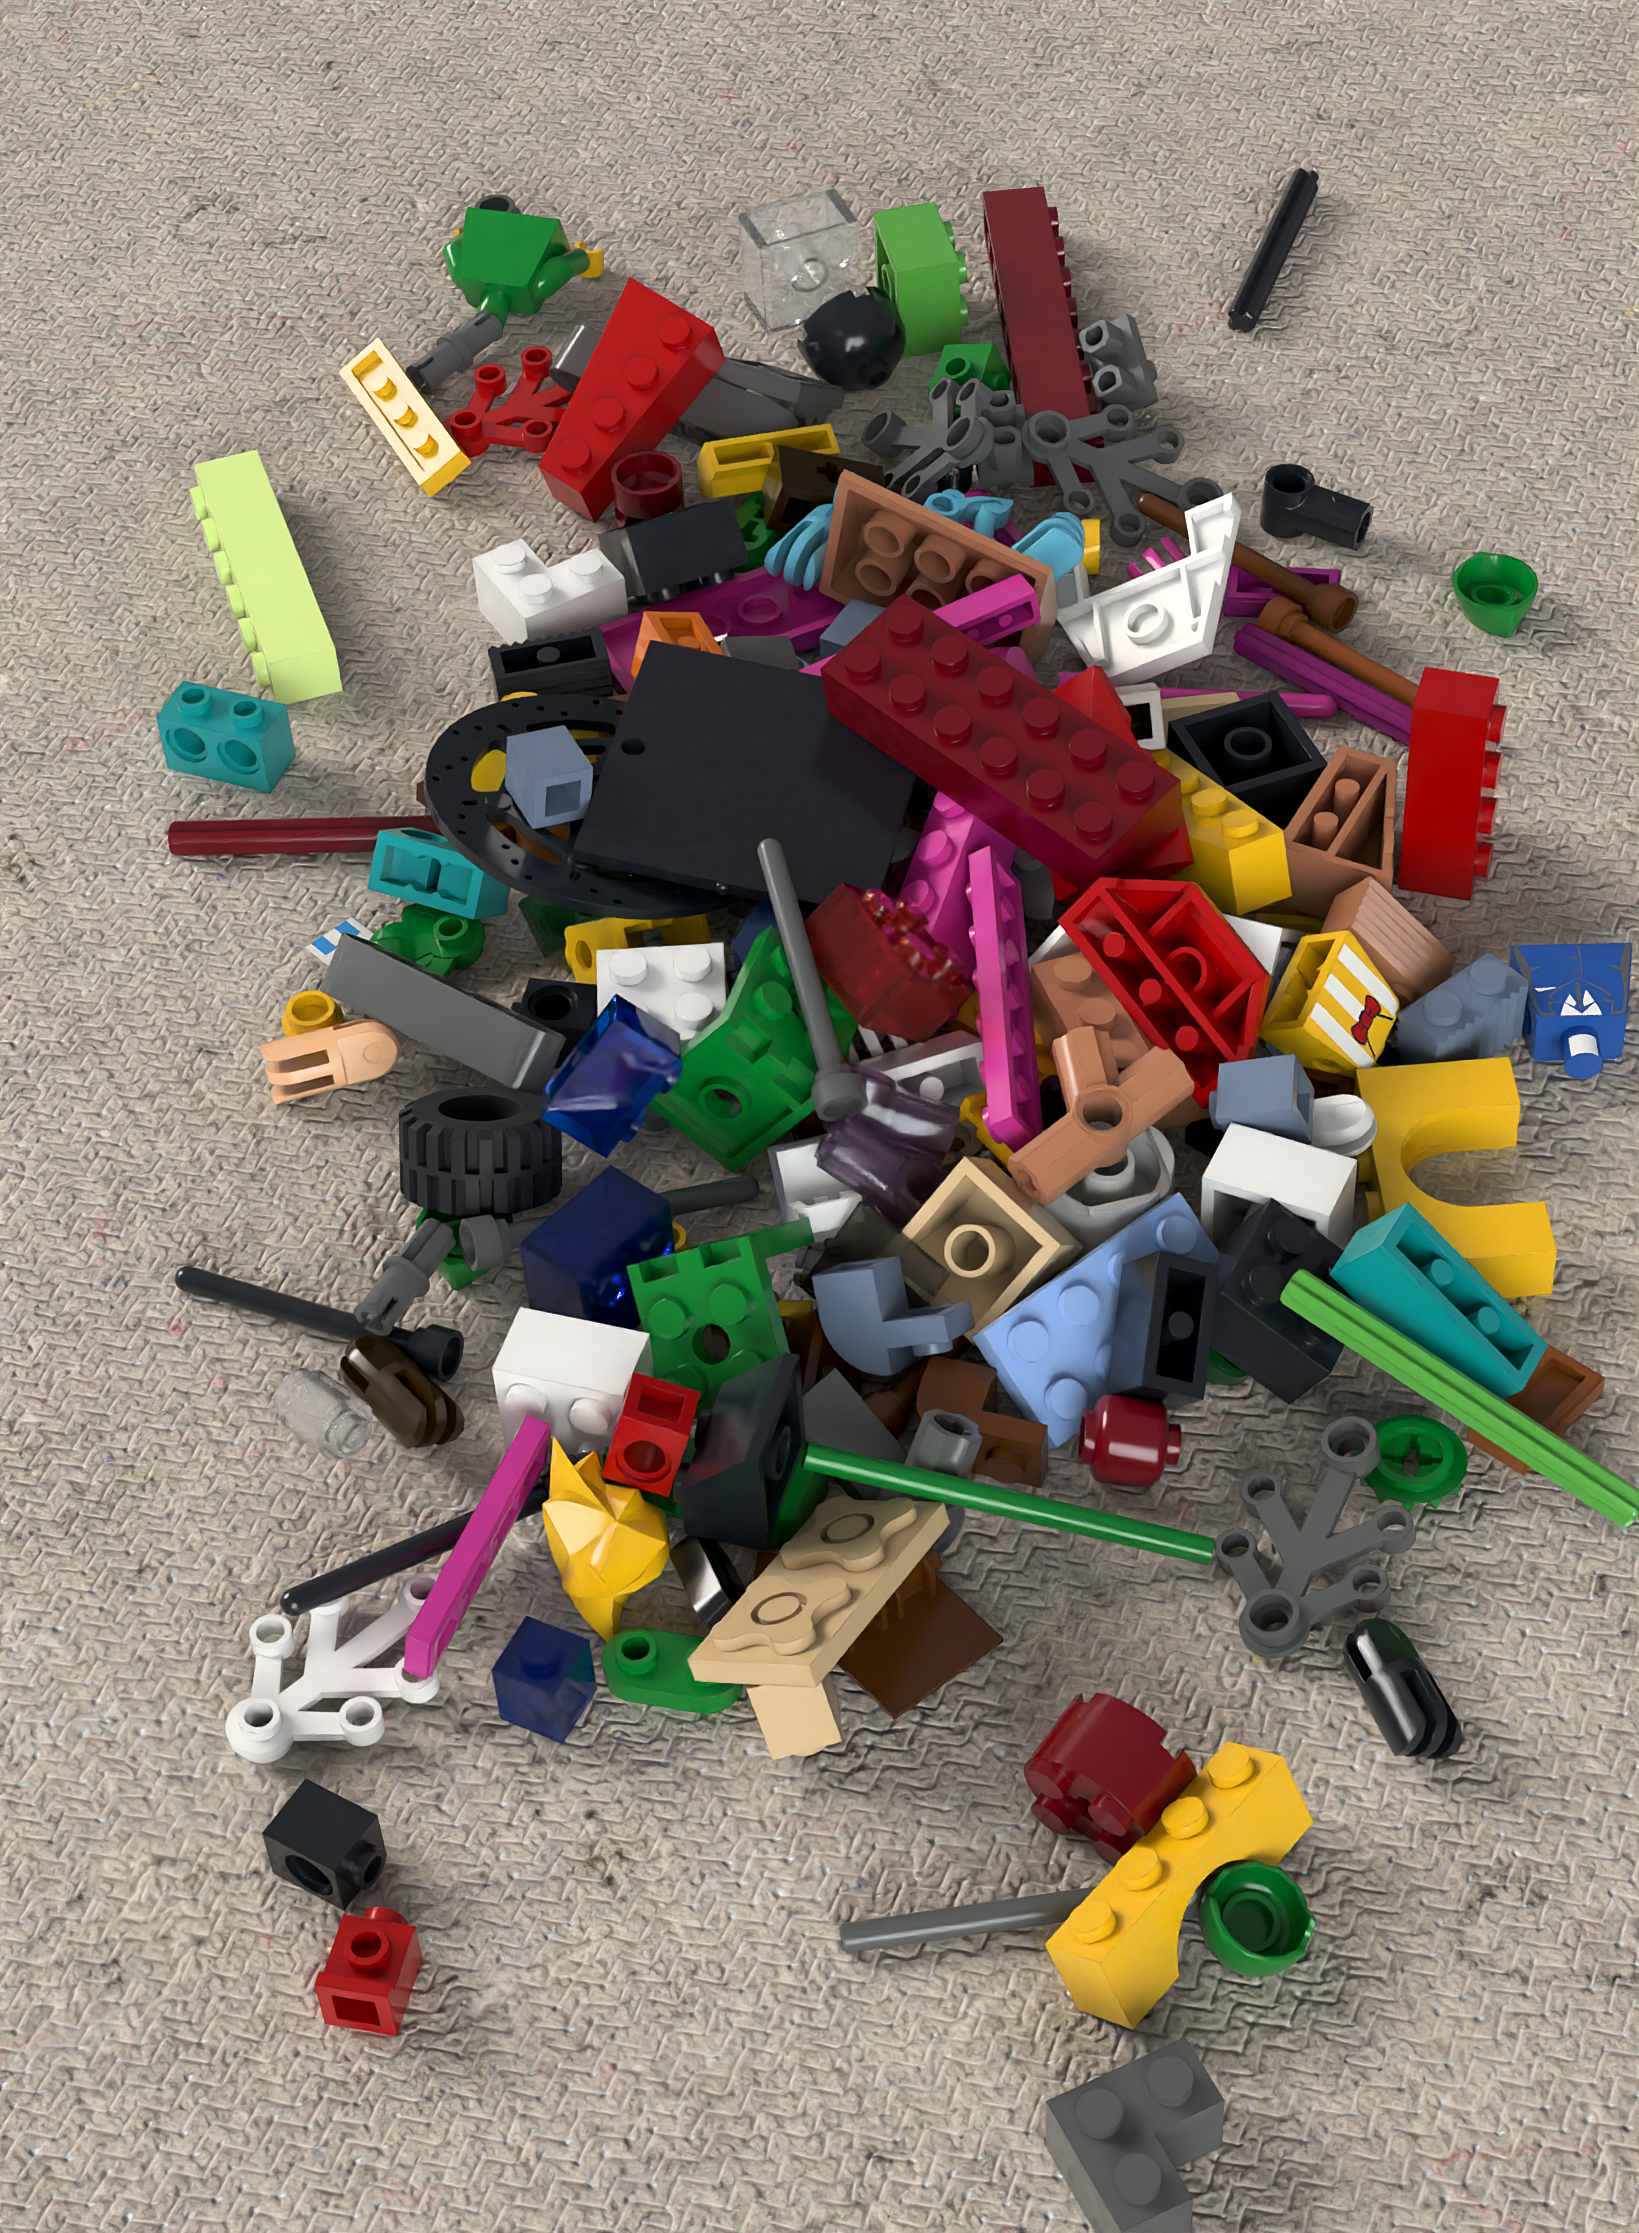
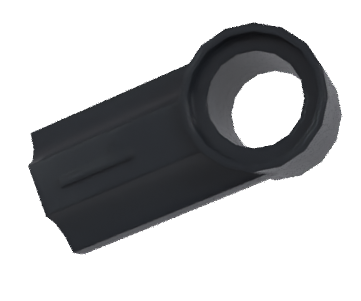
(1298, 506)

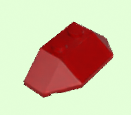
(1174, 970)

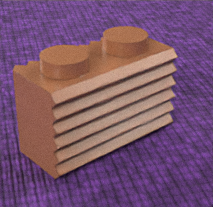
(1393, 940)

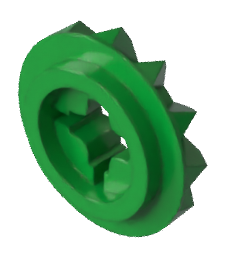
(1439, 1455)

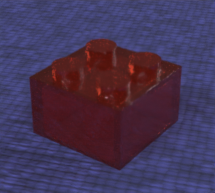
(886, 962)

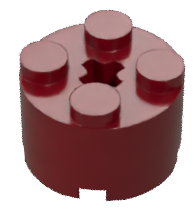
(1105, 1774)

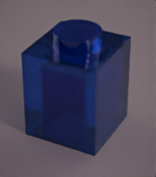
(544, 1679)

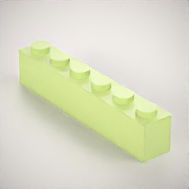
(265, 579)

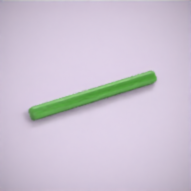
(1462, 1397)

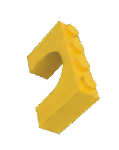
(1450, 1110)

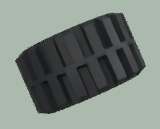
(478, 1152)

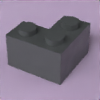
(1128, 2135)

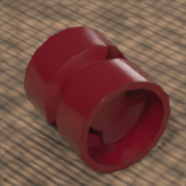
(646, 486)

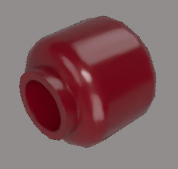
(1128, 1440)

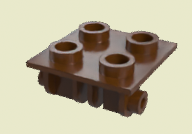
(917, 1641)

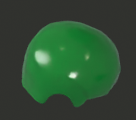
(1255, 1919)

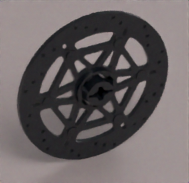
(467, 814)

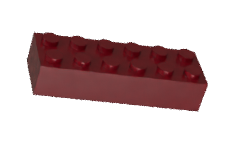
(1002, 745)

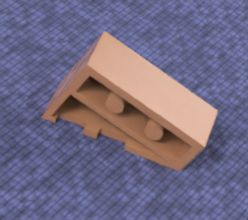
(1342, 831)

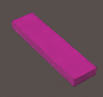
(477, 1548)

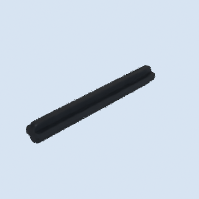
(1273, 250)

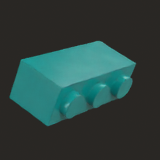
(1438, 1300)

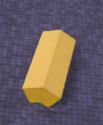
(743, 462)

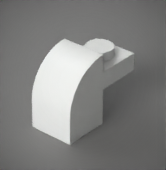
(808, 1190)

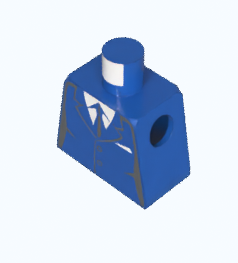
(1575, 1002)

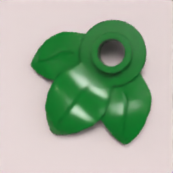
(434, 938)

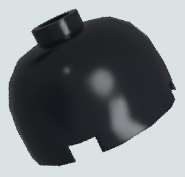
(854, 340)

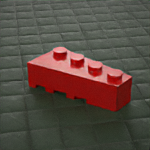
(629, 396)
(1451, 783)

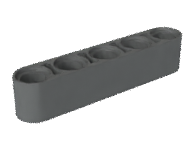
(715, 414)
(443, 1014)

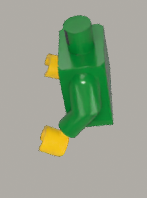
(515, 261)

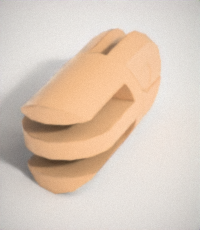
(329, 1058)

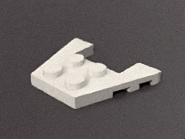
(1160, 616)

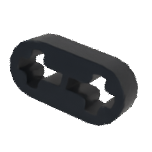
(707, 1577)

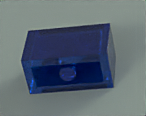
(613, 1077)

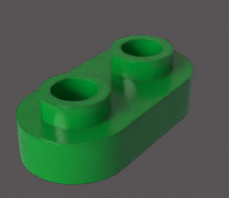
(663, 1674)

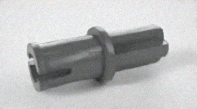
(405, 1276)

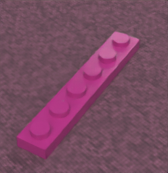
(1005, 1002)

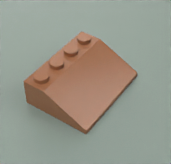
(896, 546)

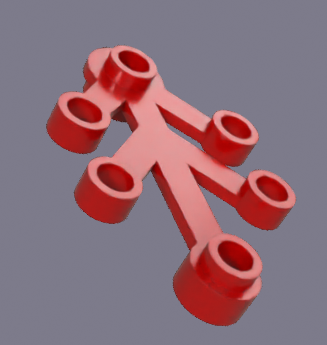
(478, 427)

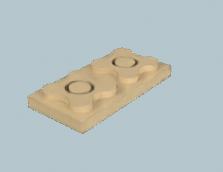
(819, 1592)

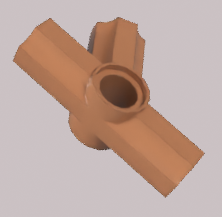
(1096, 1094)

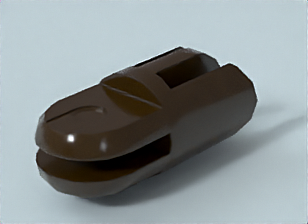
(400, 1393)

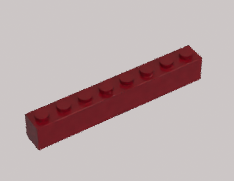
(1037, 312)

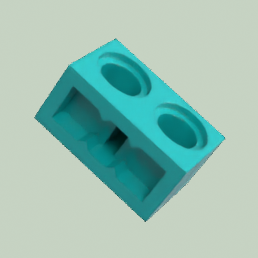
(226, 736)
(434, 874)

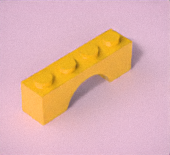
(1124, 1937)

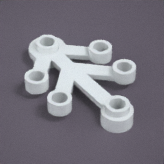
(326, 1675)

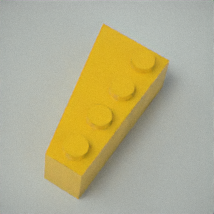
(1233, 847)

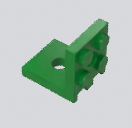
(755, 1053)
(716, 1285)

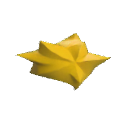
(601, 1539)

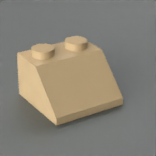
(989, 1241)

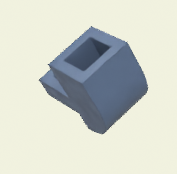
(870, 1320)

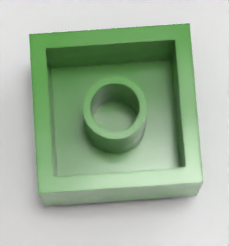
(921, 275)

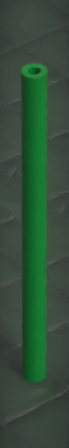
(1007, 1503)

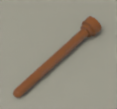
(1288, 622)

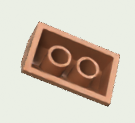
(1073, 995)

